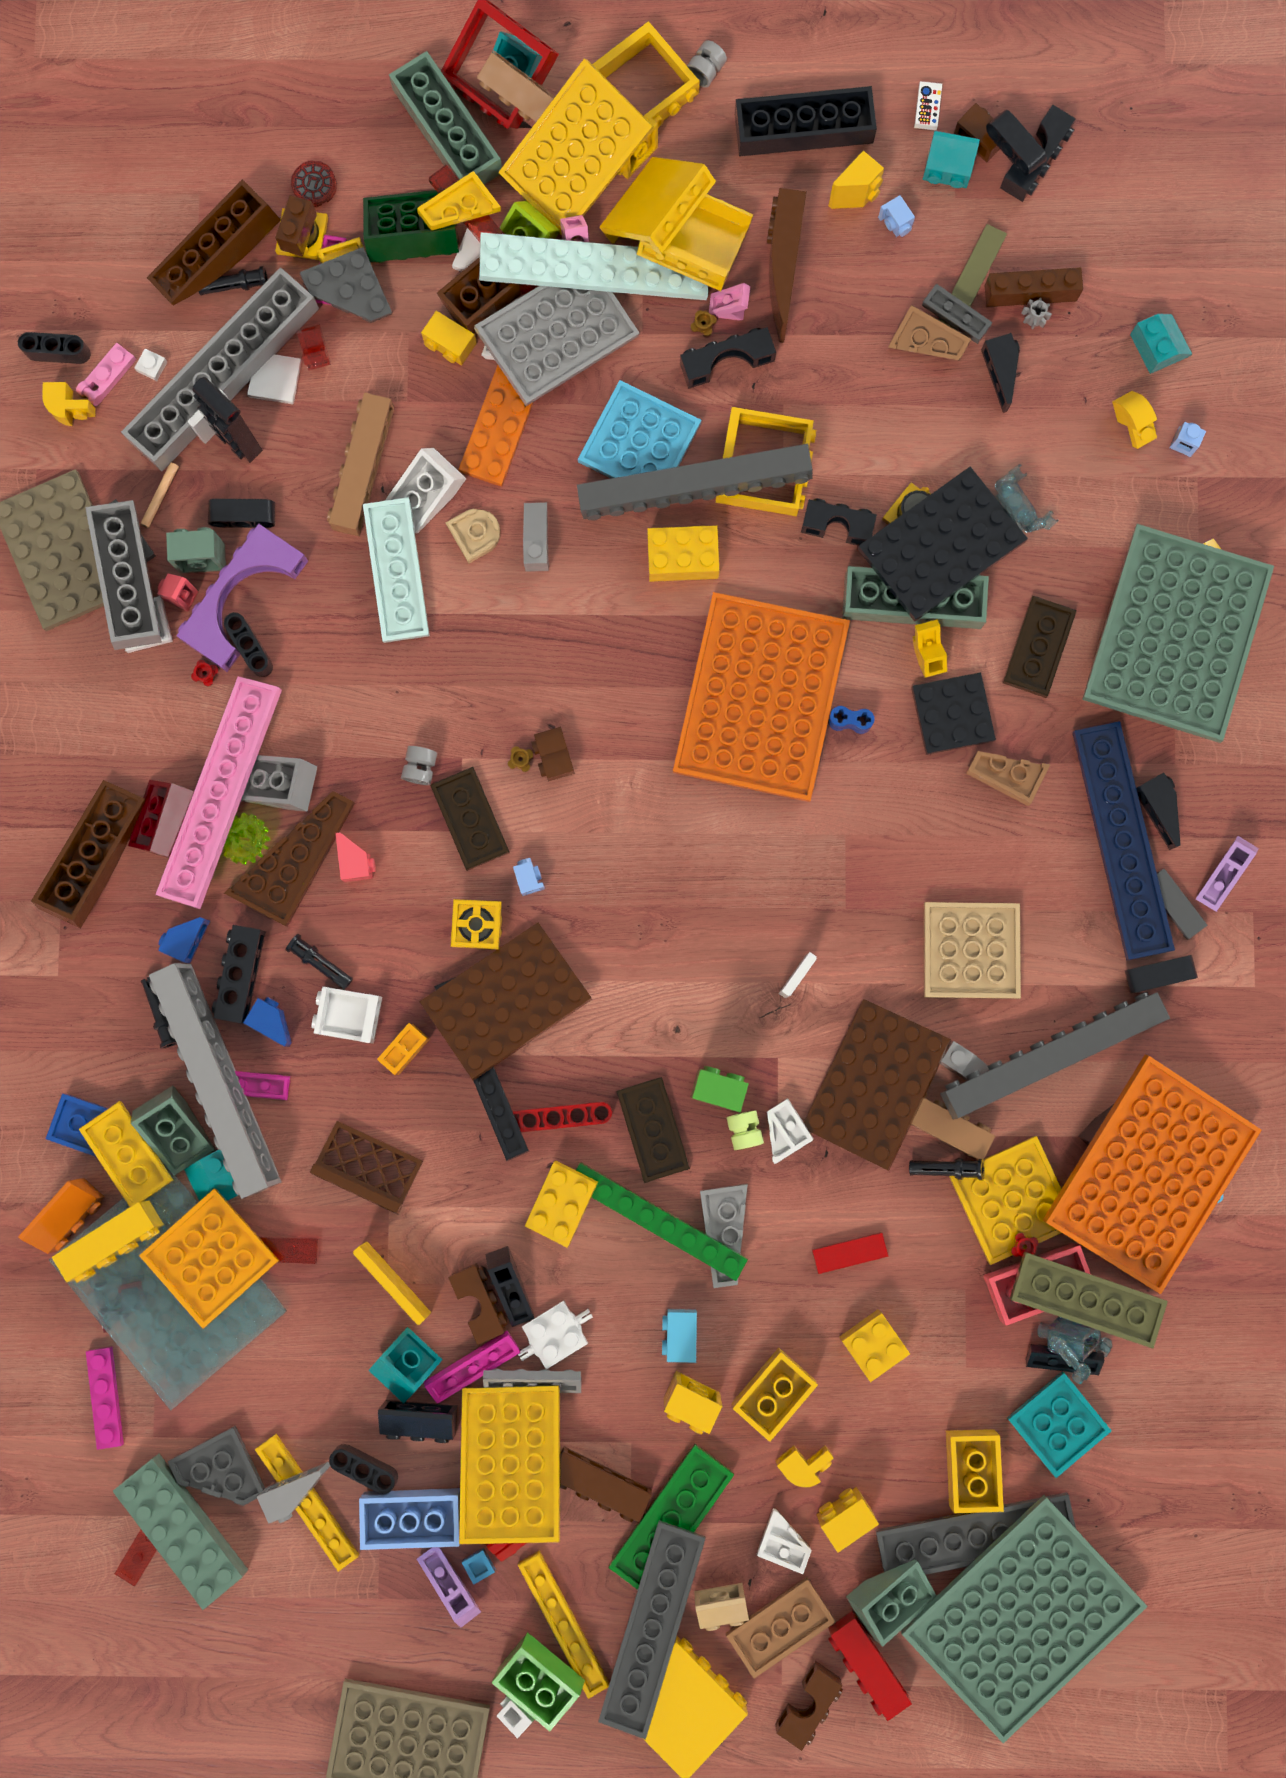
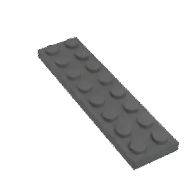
(954, 1539)
(652, 1629)

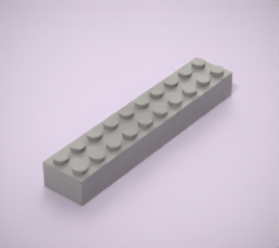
(226, 361)
(214, 1079)

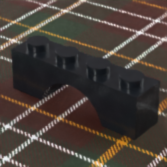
(1051, 132)
(754, 348)

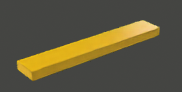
(312, 1509)
(563, 1623)

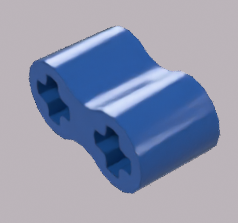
(851, 719)

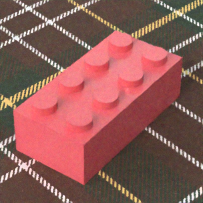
(1001, 1282)

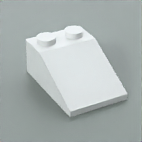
(429, 485)

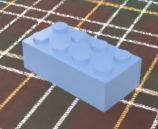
(409, 1519)

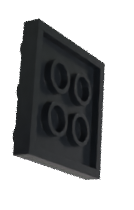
(953, 713)

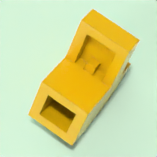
(60, 403)
(1138, 415)
(929, 649)
(803, 1471)

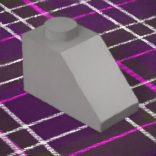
(962, 1061)

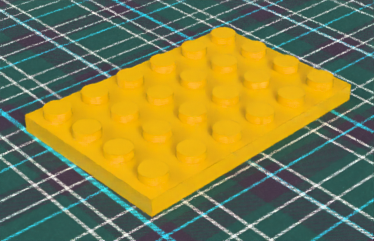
(576, 146)
(510, 1465)

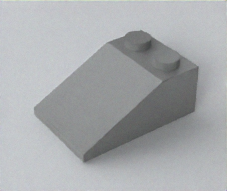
(281, 783)

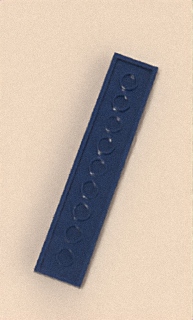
(1123, 841)

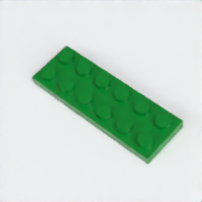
(681, 1502)

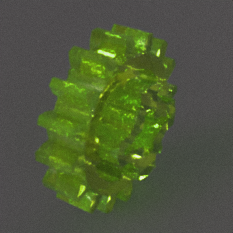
(245, 850)

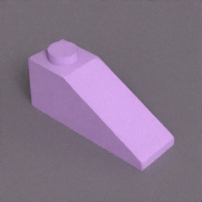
(1227, 873)
(448, 1586)

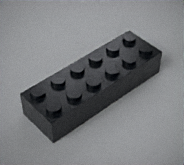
(805, 121)

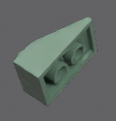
(171, 1130)
(891, 1600)

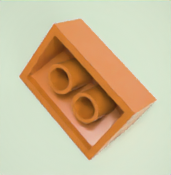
(62, 1216)

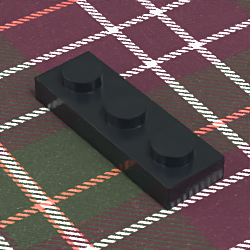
(1040, 1357)

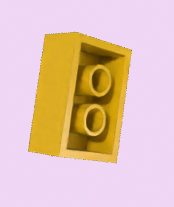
(683, 553)
(774, 1394)
(692, 1403)
(974, 1471)

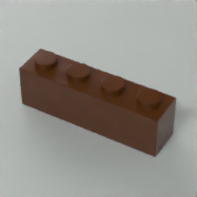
(1021, 286)
(603, 1485)

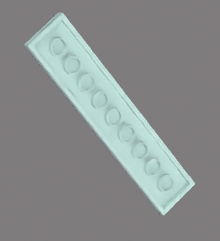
(580, 267)

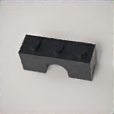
(857, 522)

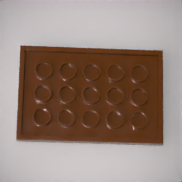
(505, 1001)
(876, 1084)

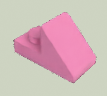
(730, 302)

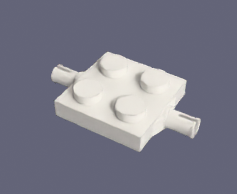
(555, 1334)

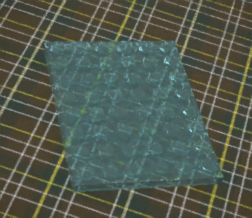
(154, 1325)

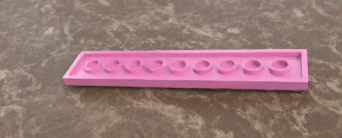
(218, 792)

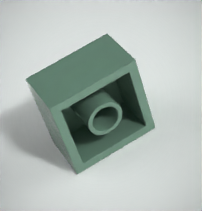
(195, 550)

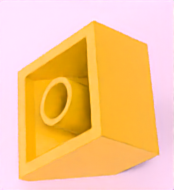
(857, 183)

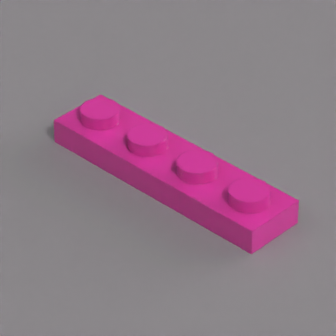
(471, 1367)
(104, 1398)

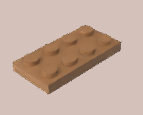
(780, 1627)

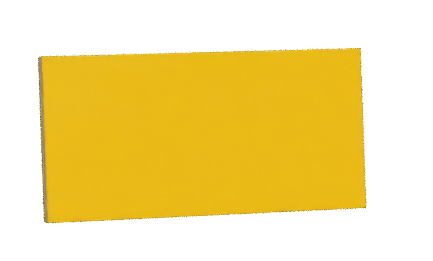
(125, 1155)
(392, 1283)

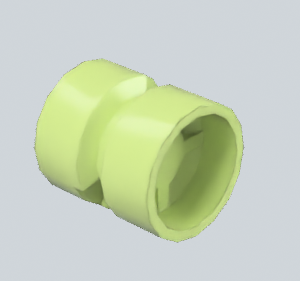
(745, 1130)

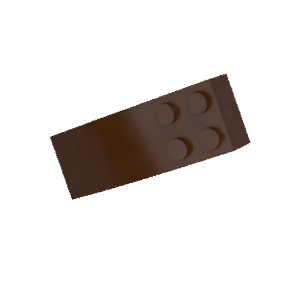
(784, 239)
(215, 244)
(89, 855)

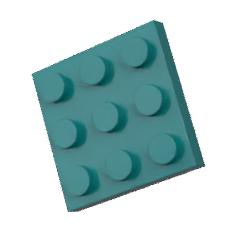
(1059, 1424)

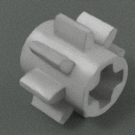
(1036, 307)

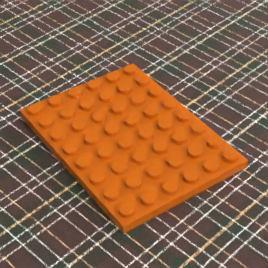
(761, 697)
(1152, 1174)

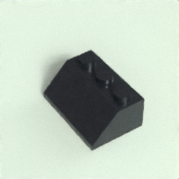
(417, 1420)

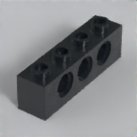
(249, 965)

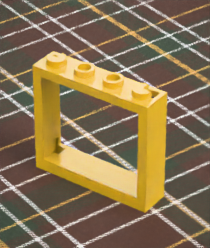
(636, 43)
(770, 421)

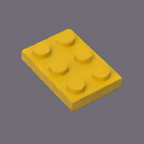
(561, 1204)

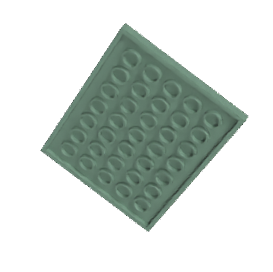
(1178, 633)
(1023, 1618)

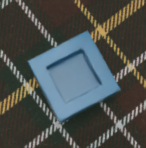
(478, 1566)

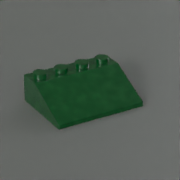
(398, 232)

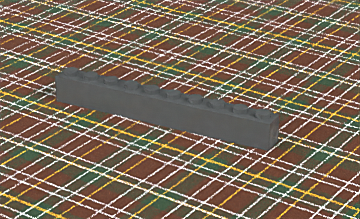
(695, 482)
(1055, 1055)

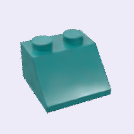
(950, 159)
(1160, 342)
(405, 1365)

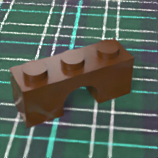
(472, 1282)
(799, 1725)

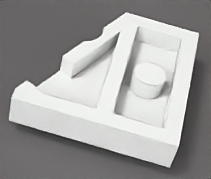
(786, 1130)
(783, 1544)

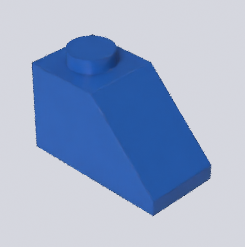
(183, 939)
(269, 1021)

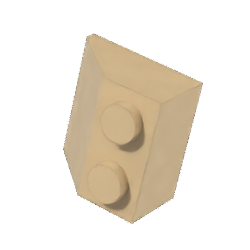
(721, 1606)

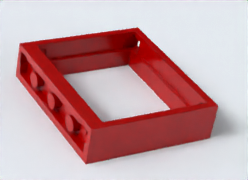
(460, 50)

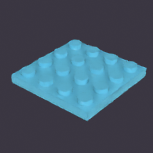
(638, 435)

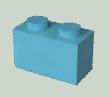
(681, 1335)

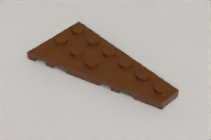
(288, 868)

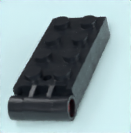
(225, 420)

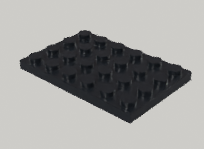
(942, 543)

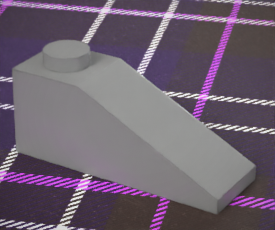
(535, 537)
(284, 1497)

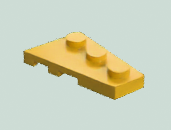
(459, 203)

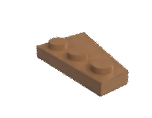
(929, 336)
(1010, 776)

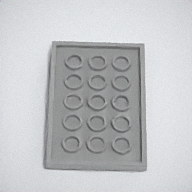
(554, 336)

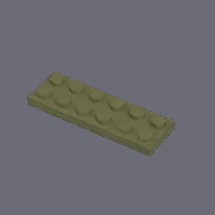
(1088, 1300)

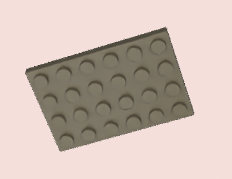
(54, 548)
(405, 1734)

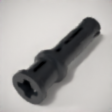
(243, 280)
(311, 952)
(161, 1023)
(959, 1168)

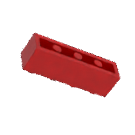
(869, 1665)

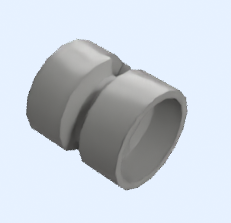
(707, 62)
(421, 757)

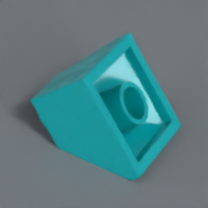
(517, 53)
(210, 1174)

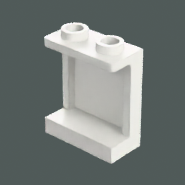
(347, 1014)

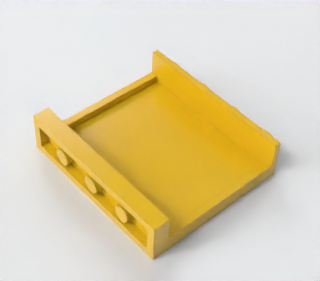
(658, 202)
(705, 243)
(692, 1711)

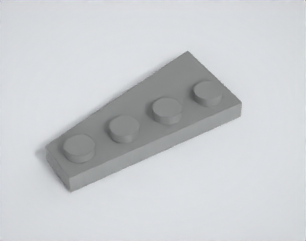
(724, 1221)

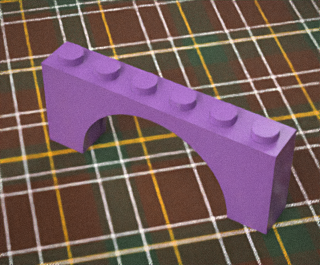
(259, 553)

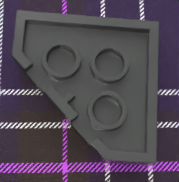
(348, 286)
(219, 1468)

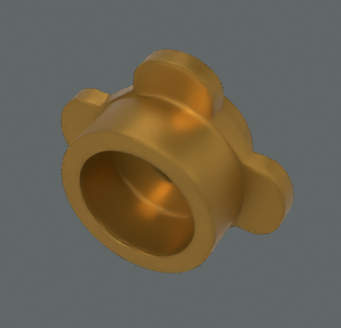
(703, 316)
(524, 764)

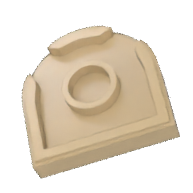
(475, 533)

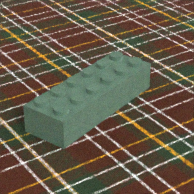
(444, 119)
(870, 600)
(181, 1531)

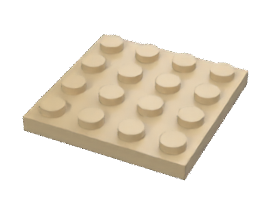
(972, 950)

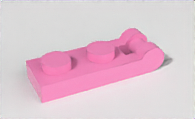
(106, 374)

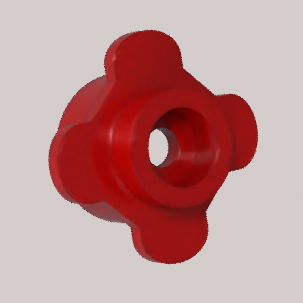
(200, 667)
(1021, 1240)

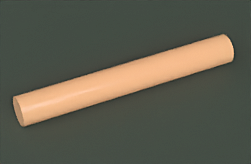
(159, 494)

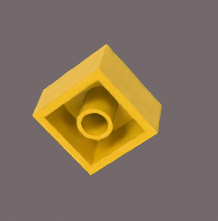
(874, 1345)
(846, 1518)

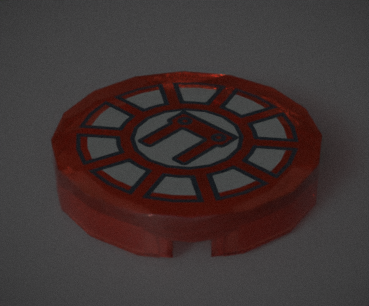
(314, 182)

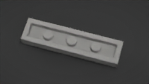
(568, 1380)

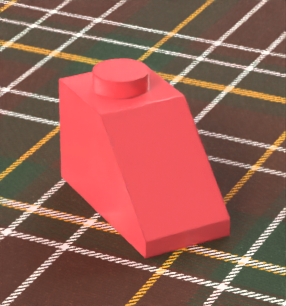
(177, 591)
(353, 861)

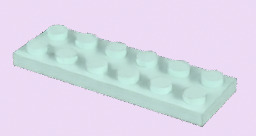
(396, 570)

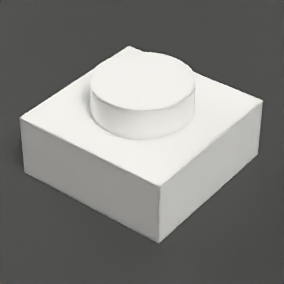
(151, 364)

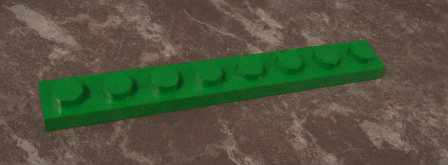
(665, 1225)

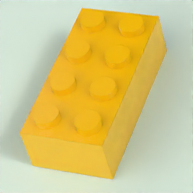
(106, 1242)

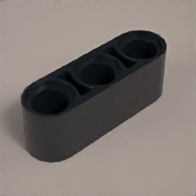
(1016, 142)
(46, 341)
(241, 513)
(240, 637)
(1161, 974)
(351, 1470)

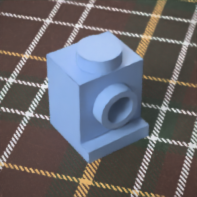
(897, 216)
(1189, 434)
(528, 877)

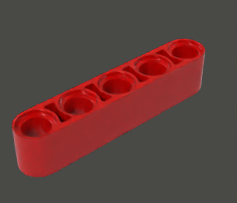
(565, 1113)

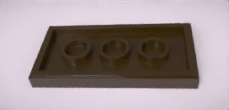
(1039, 646)
(469, 818)
(653, 1129)

